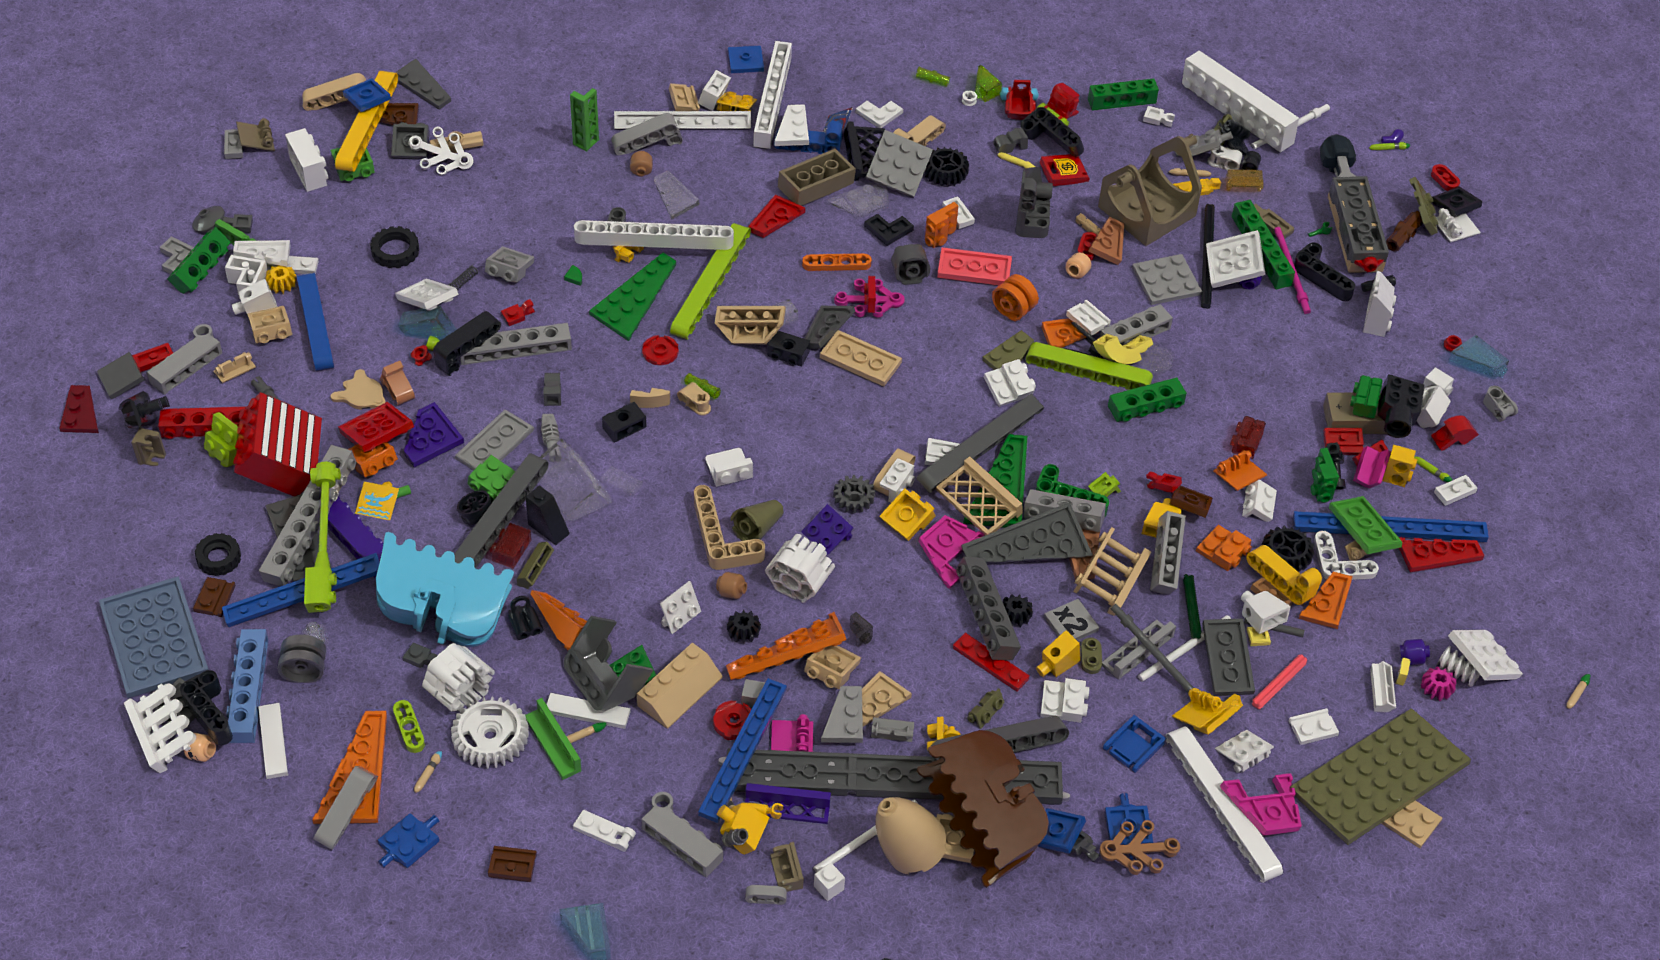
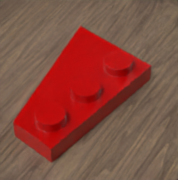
(775, 215)

